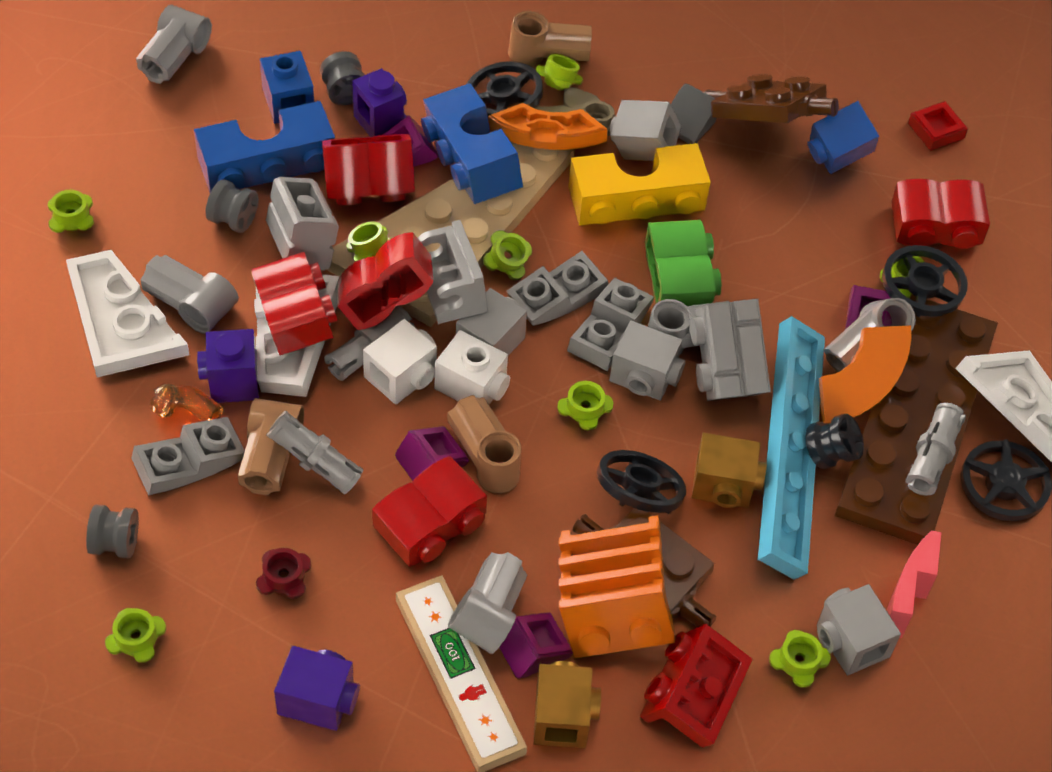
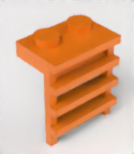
(614, 590)

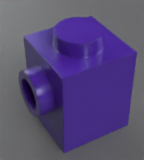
(230, 365)
(316, 687)

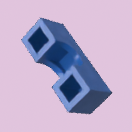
(478, 159)
(249, 162)

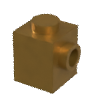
(728, 470)
(565, 705)

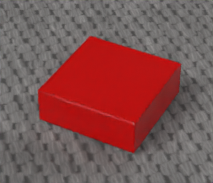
(937, 125)

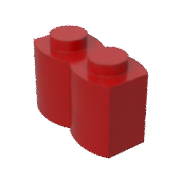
(368, 167)
(940, 213)
(390, 279)
(293, 303)
(430, 511)

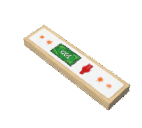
(461, 676)

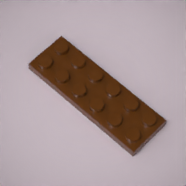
(876, 482)

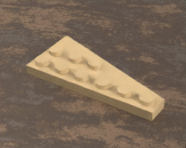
(480, 220)

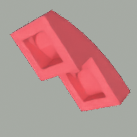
(915, 580)

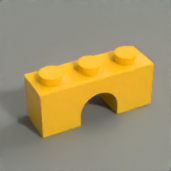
(607, 194)

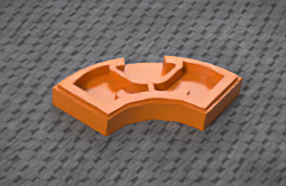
(548, 129)
(869, 375)

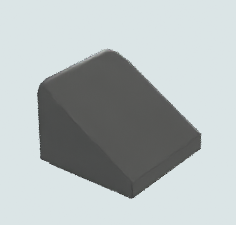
(693, 113)

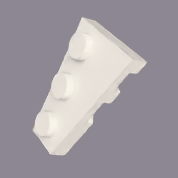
(118, 318)
(292, 371)
(1016, 389)

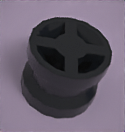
(834, 441)

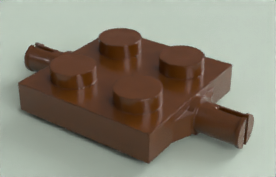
(773, 100)
(682, 566)

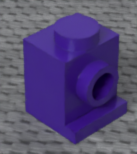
(378, 102)

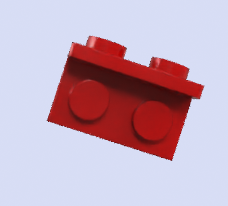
(697, 684)

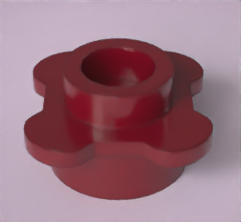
(282, 560)

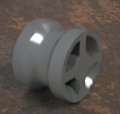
(337, 73)
(232, 206)
(112, 531)

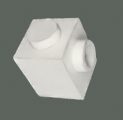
(400, 361)
(471, 369)

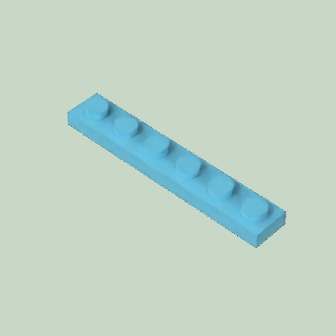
(789, 469)

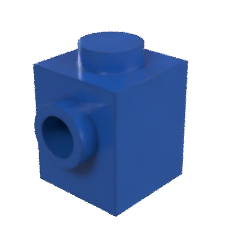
(285, 82)
(843, 138)

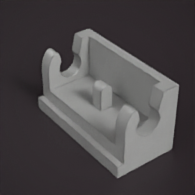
(457, 278)

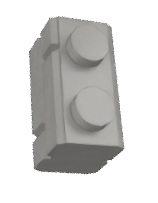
(302, 220)
(730, 350)

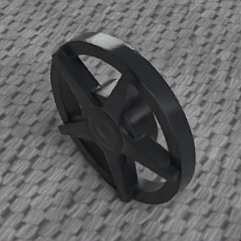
(506, 89)
(925, 280)
(1006, 480)
(641, 481)

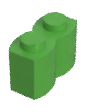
(681, 262)

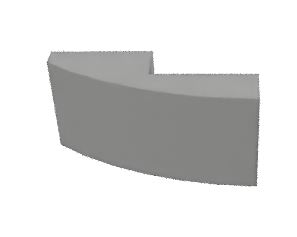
(560, 291)
(609, 318)
(197, 454)

